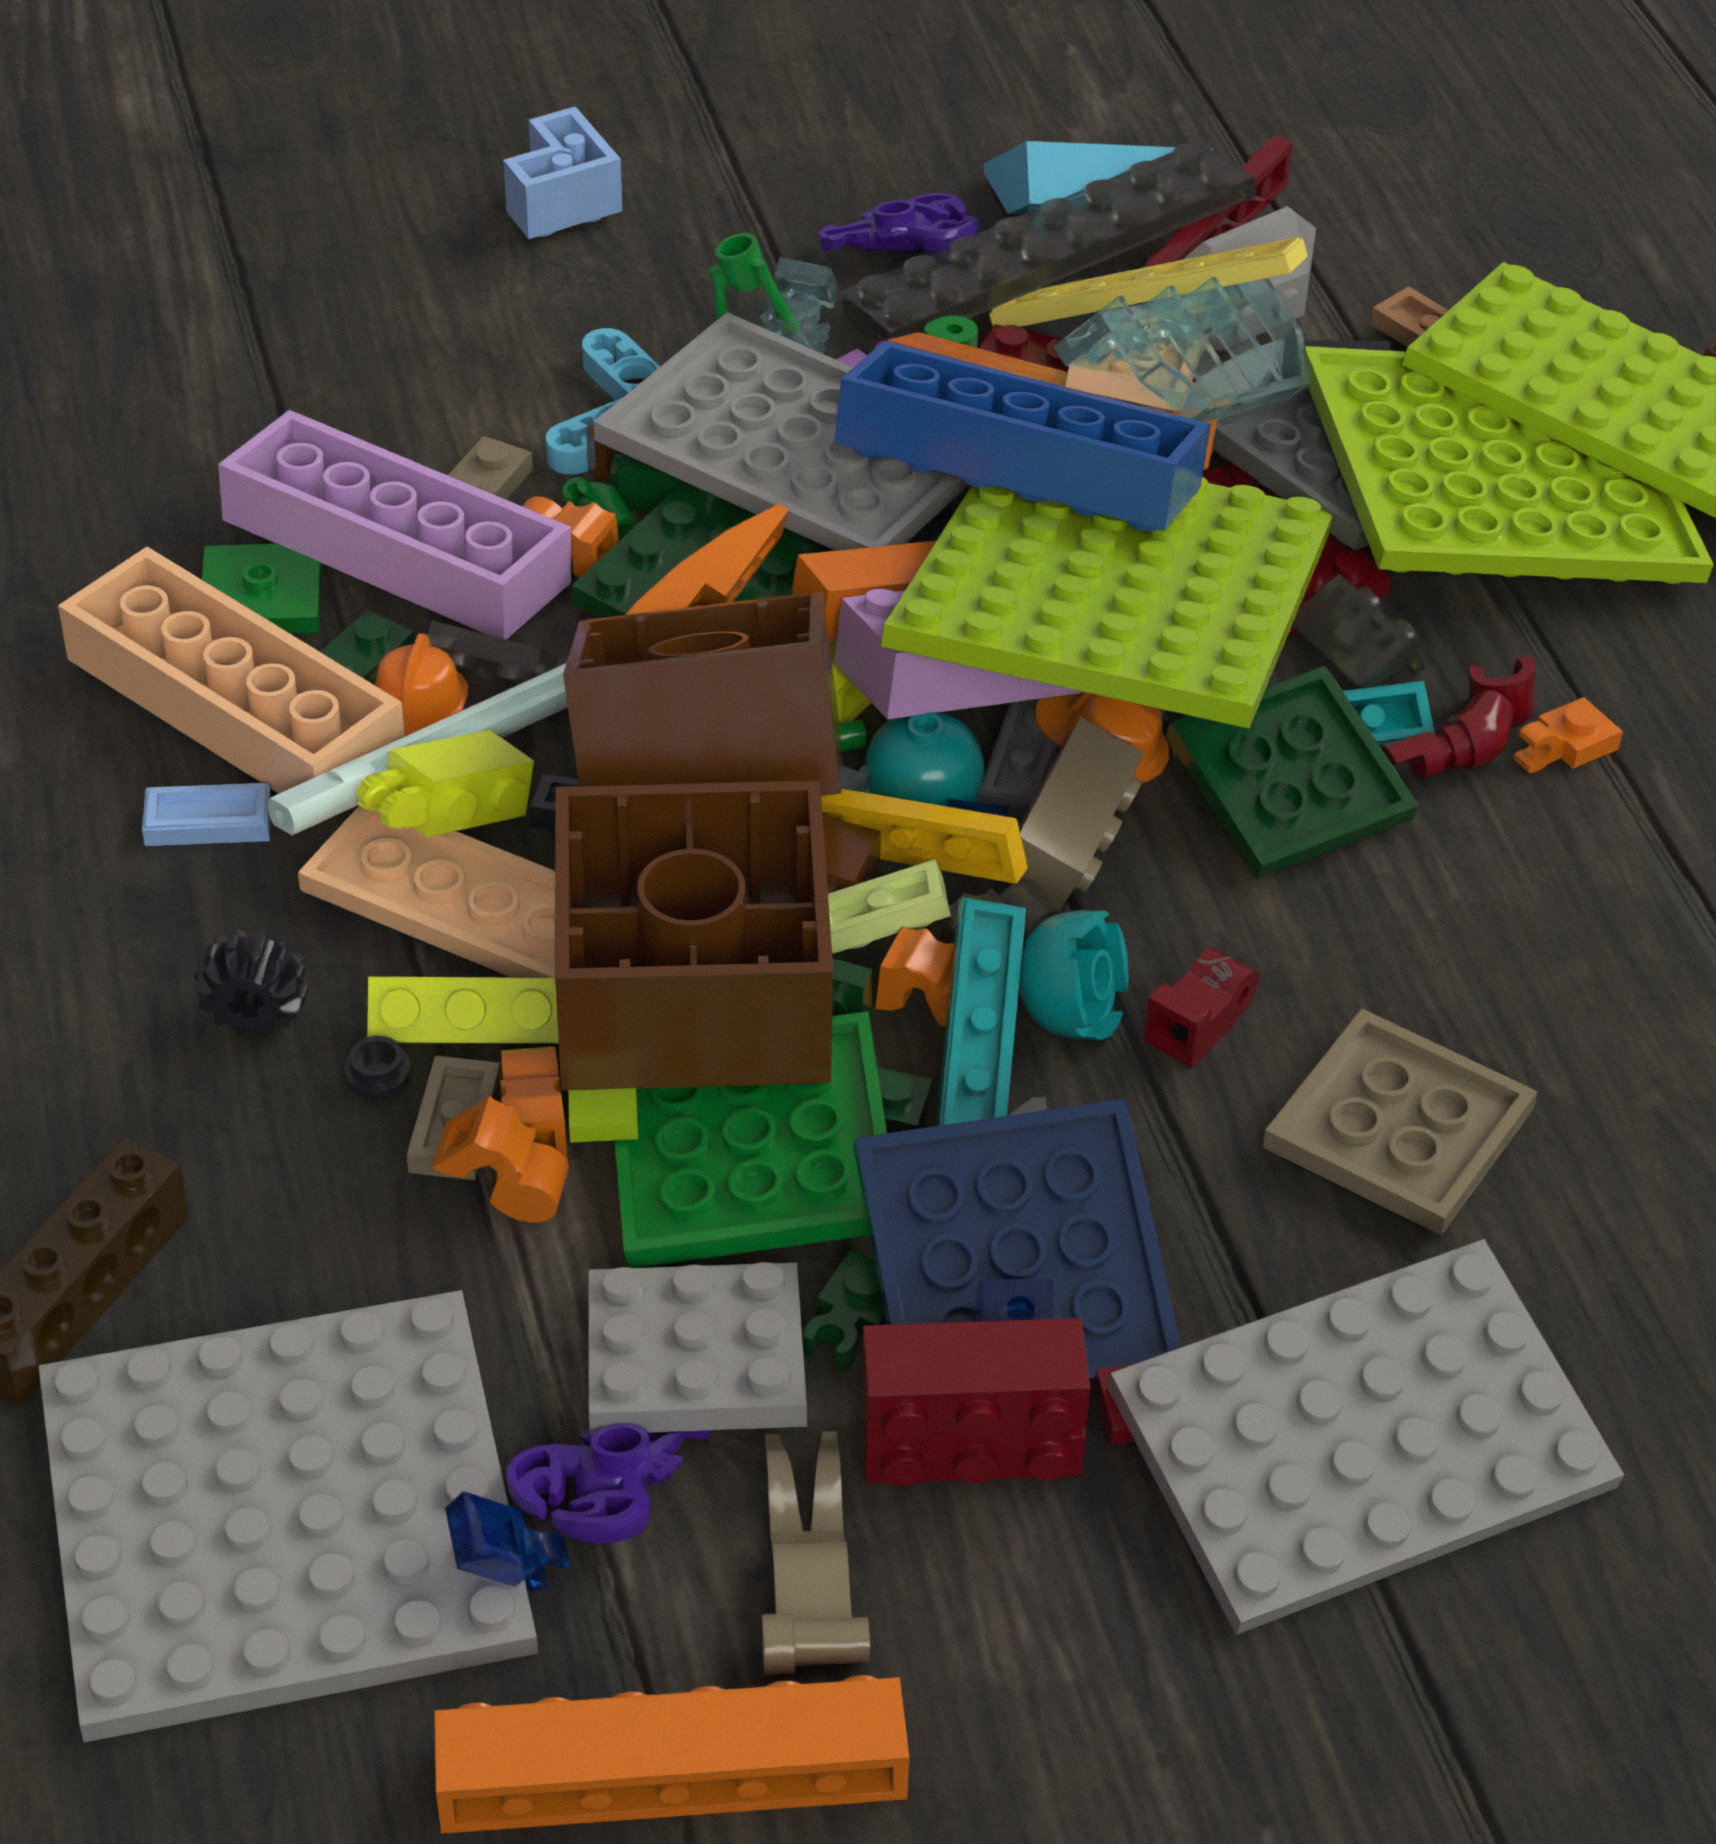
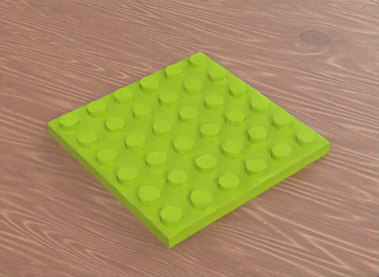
(1481, 493)

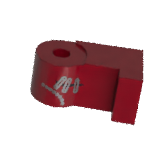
(1204, 1002)

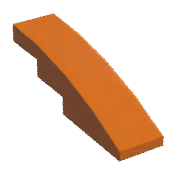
(719, 568)

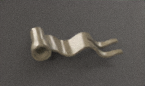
(810, 1570)

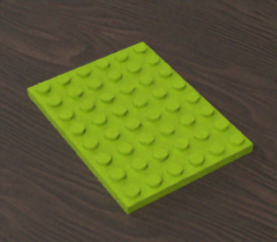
(1118, 610)

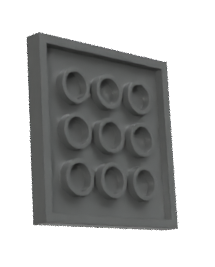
(1291, 455)

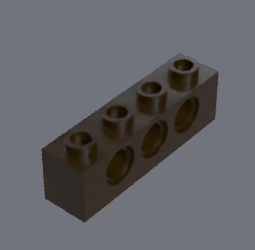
(84, 1261)

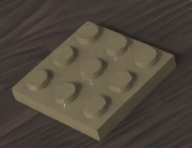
(1400, 1121)

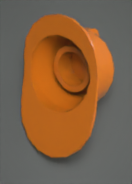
(423, 682)
(1127, 721)

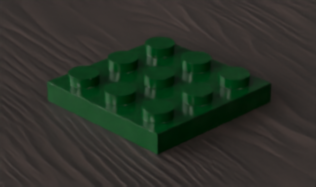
(1295, 779)

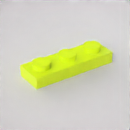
(463, 1010)

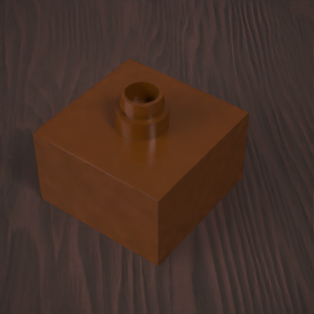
(706, 695)
(692, 935)

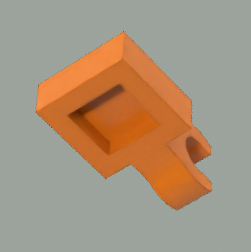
(1568, 733)

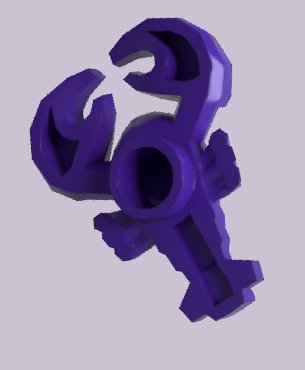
(905, 226)
(608, 1478)

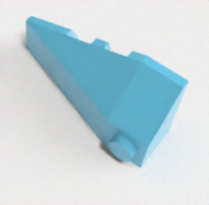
(1053, 170)

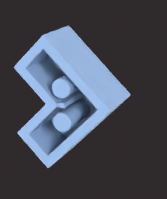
(564, 178)

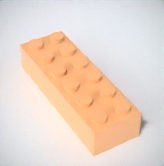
(224, 673)

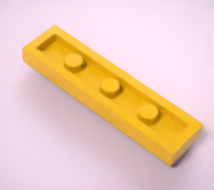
(922, 832)

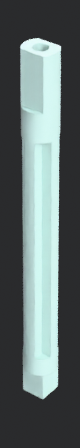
(335, 790)

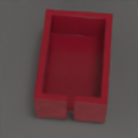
(974, 1401)

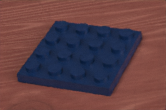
(1021, 1201)

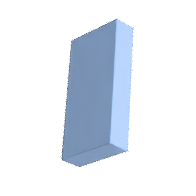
(206, 814)

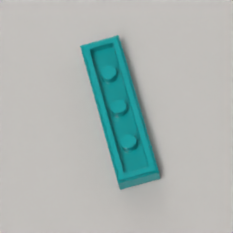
(981, 1012)

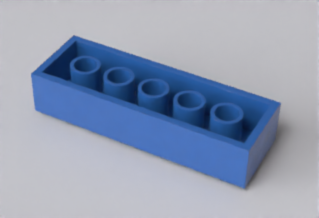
(1022, 435)

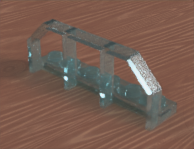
(1184, 323)

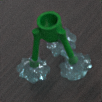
(745, 269)

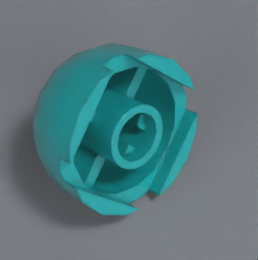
(925, 759)
(1072, 974)

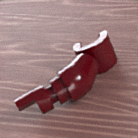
(1478, 731)

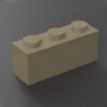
(1076, 810)

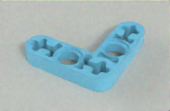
(567, 440)

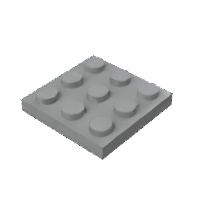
(696, 1348)

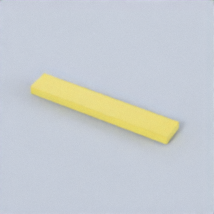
(1145, 283)

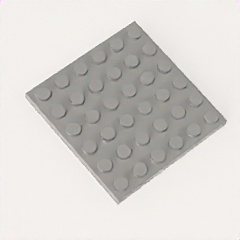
(273, 1514)

